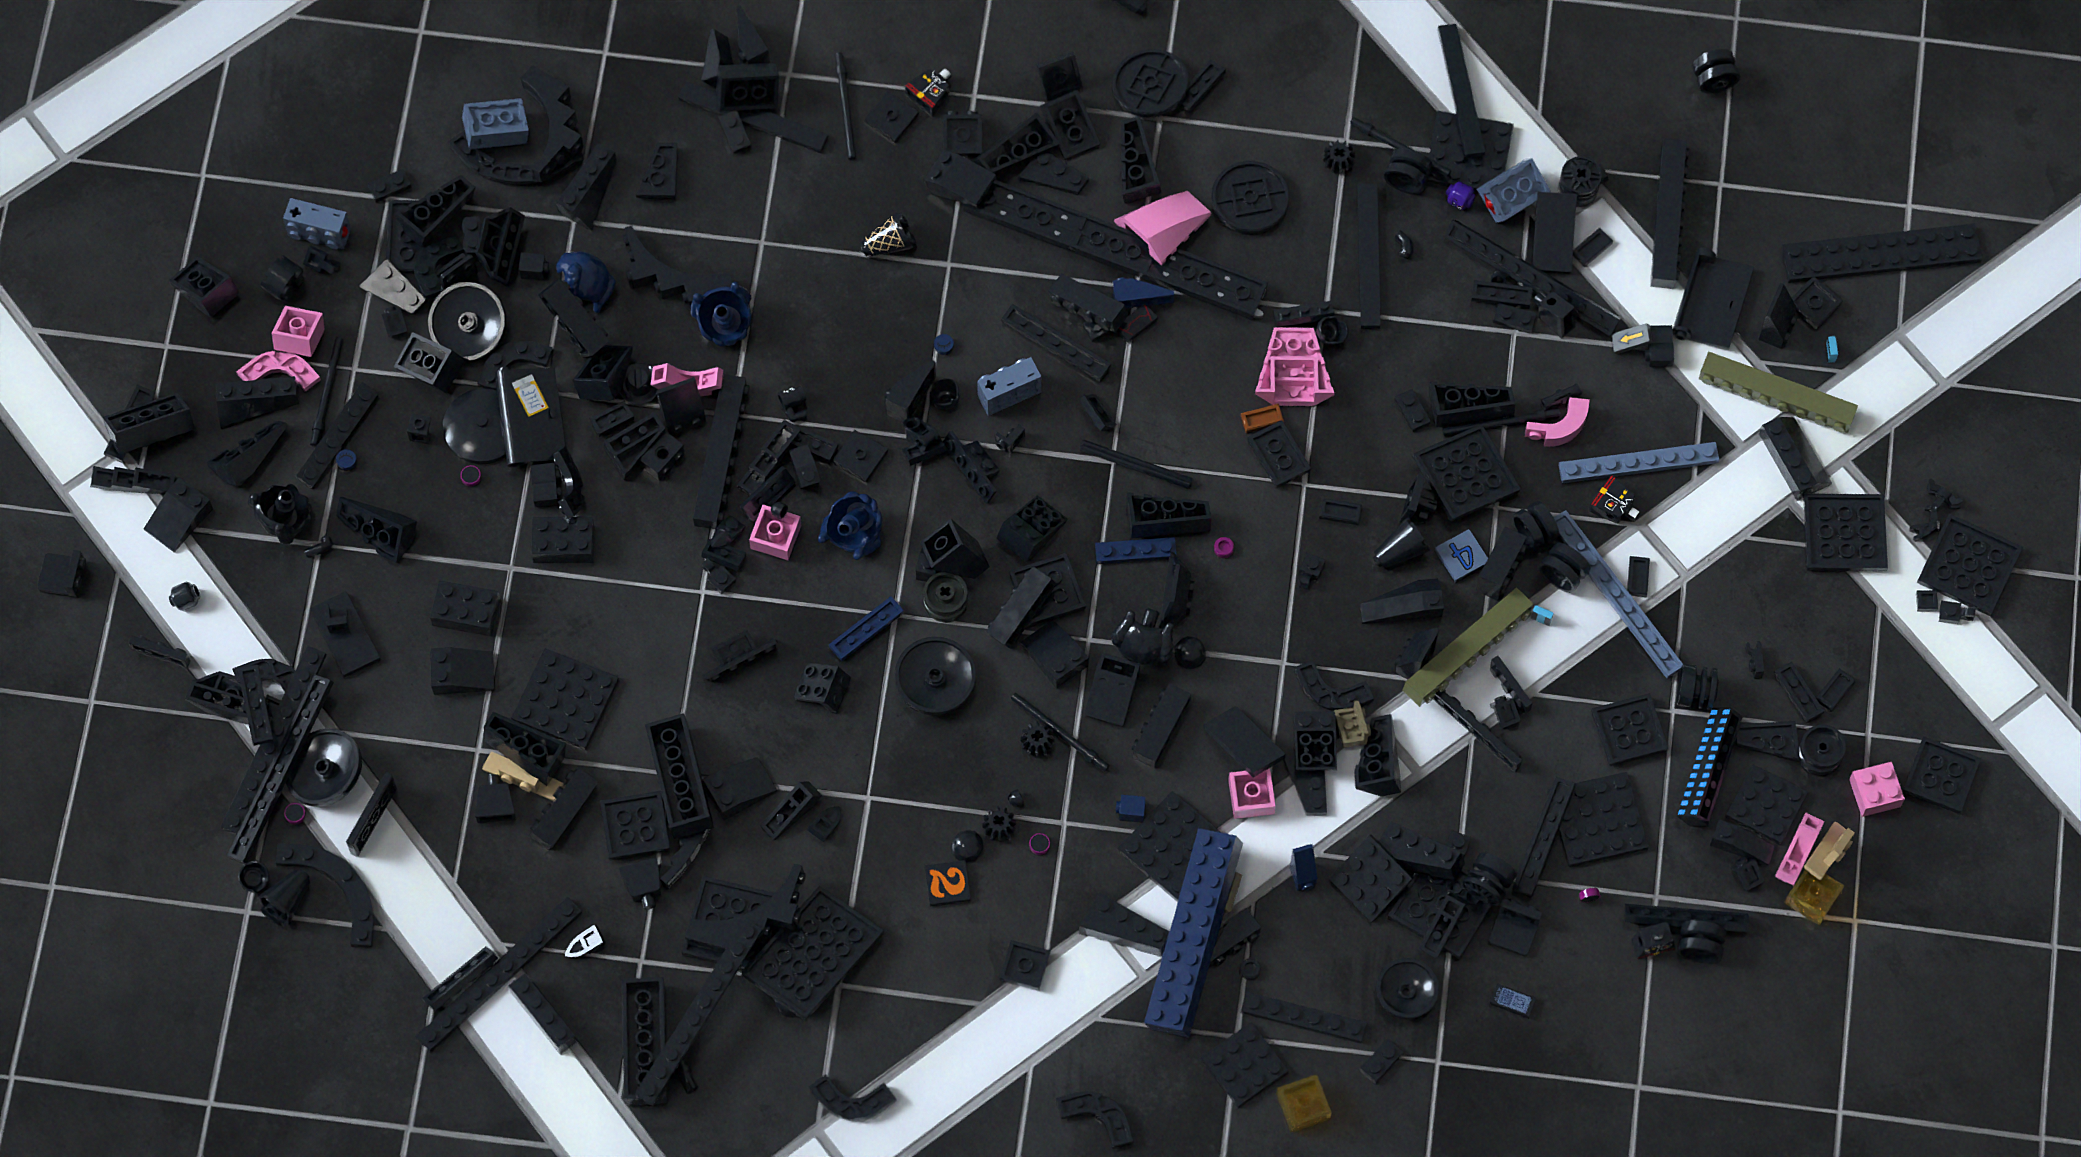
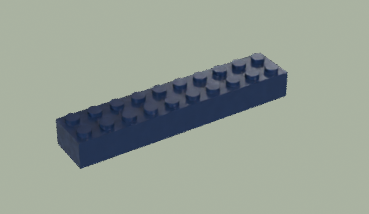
(1193, 932)

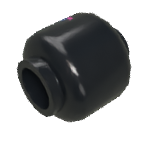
(184, 596)

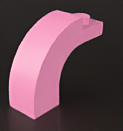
(706, 381)
(1563, 431)
(1799, 849)

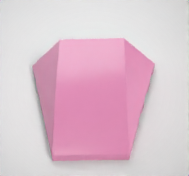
(1166, 223)
(1294, 369)

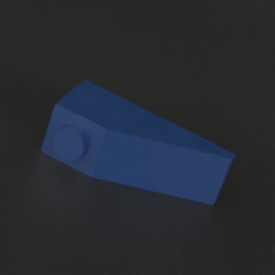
(1136, 293)
(1303, 867)

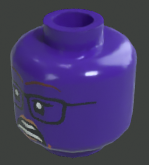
(1460, 195)

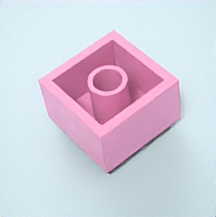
(298, 331)
(775, 535)
(1876, 789)
(1251, 794)

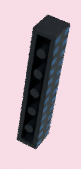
(1710, 766)

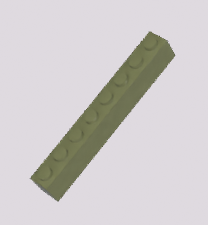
(1777, 392)
(1467, 647)

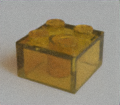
(1814, 896)
(1303, 1103)

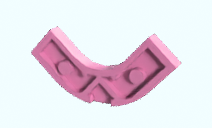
(280, 362)

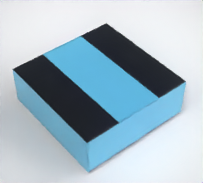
(1831, 349)
(1542, 615)

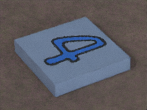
(1461, 555)

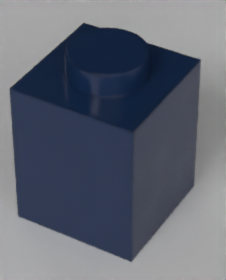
(1131, 808)

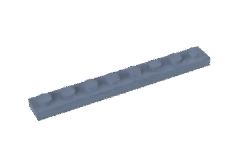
(1638, 462)

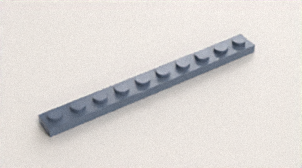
(1619, 597)

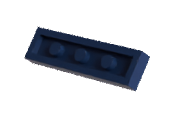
(1134, 550)
(866, 628)

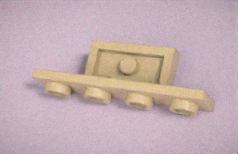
(514, 774)
(1829, 850)

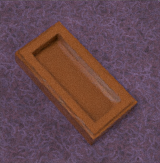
(1261, 418)

